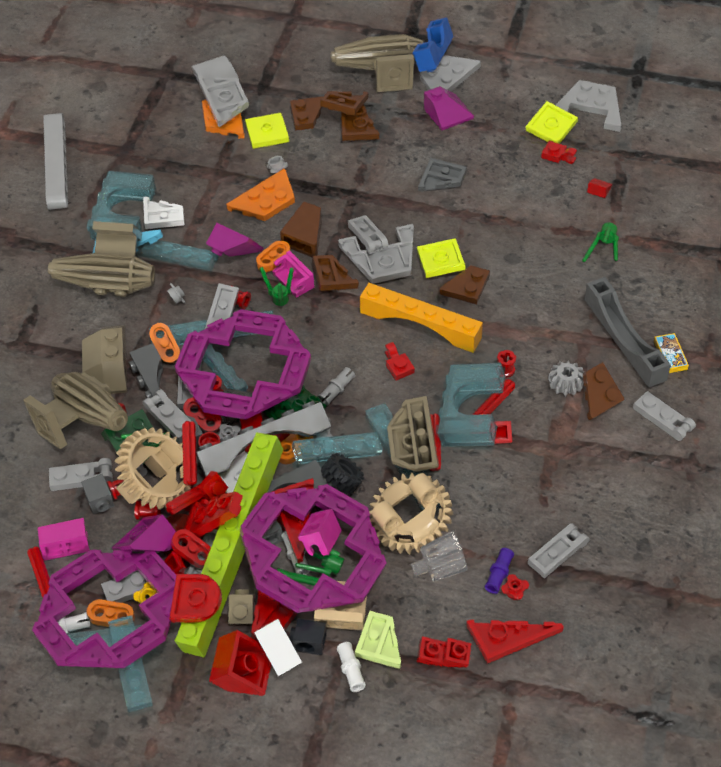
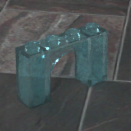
(119, 188)
(462, 383)

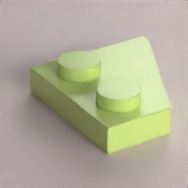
(379, 641)

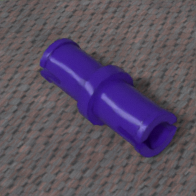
(499, 570)

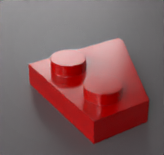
(269, 610)

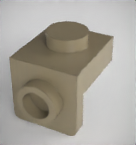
(241, 607)

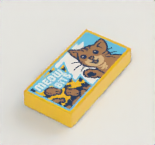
(672, 351)

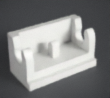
(278, 647)

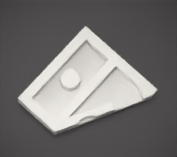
(162, 214)

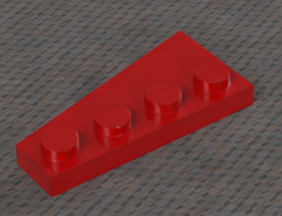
(213, 513)

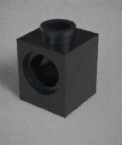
(309, 636)

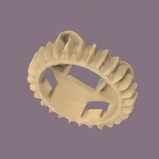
(161, 462)
(423, 526)

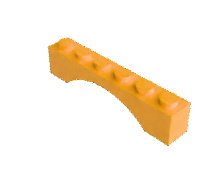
(456, 328)

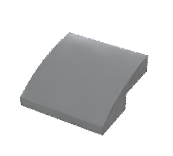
(215, 68)

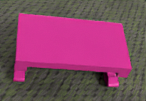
(302, 277)
(320, 530)
(63, 539)

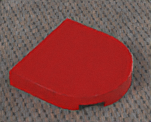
(194, 598)

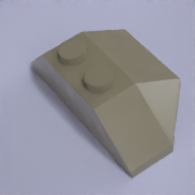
(106, 357)
(413, 437)

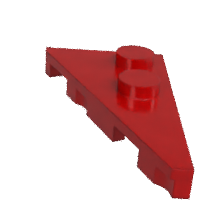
(294, 525)
(503, 638)

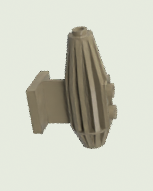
(387, 55)
(112, 265)
(75, 398)

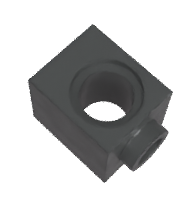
(97, 494)

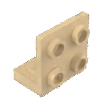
(343, 617)

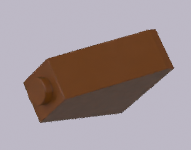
(304, 230)

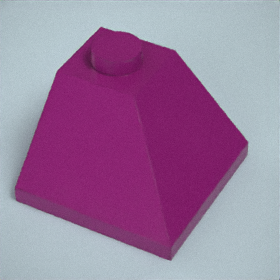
(445, 108)
(231, 242)
(148, 534)

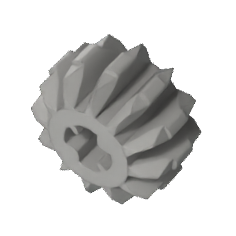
(566, 378)

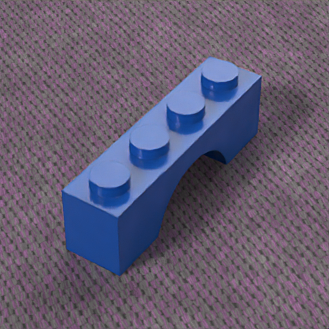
(430, 53)

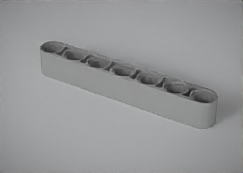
(55, 161)

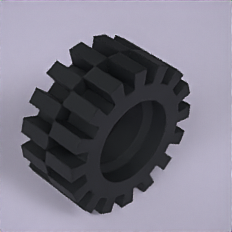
(342, 473)

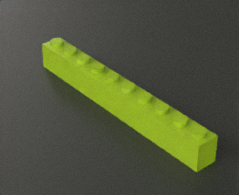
(228, 544)

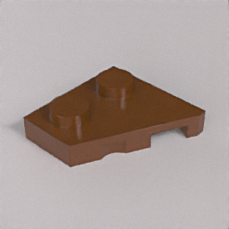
(344, 101)
(305, 112)
(331, 274)
(467, 285)
(600, 390)

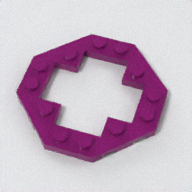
(265, 393)
(327, 591)
(94, 650)

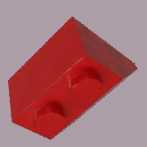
(240, 665)

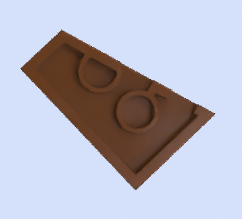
(358, 126)

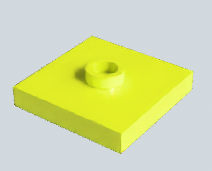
(551, 123)
(267, 130)
(441, 258)

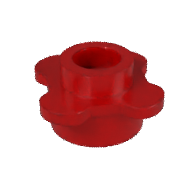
(514, 593)

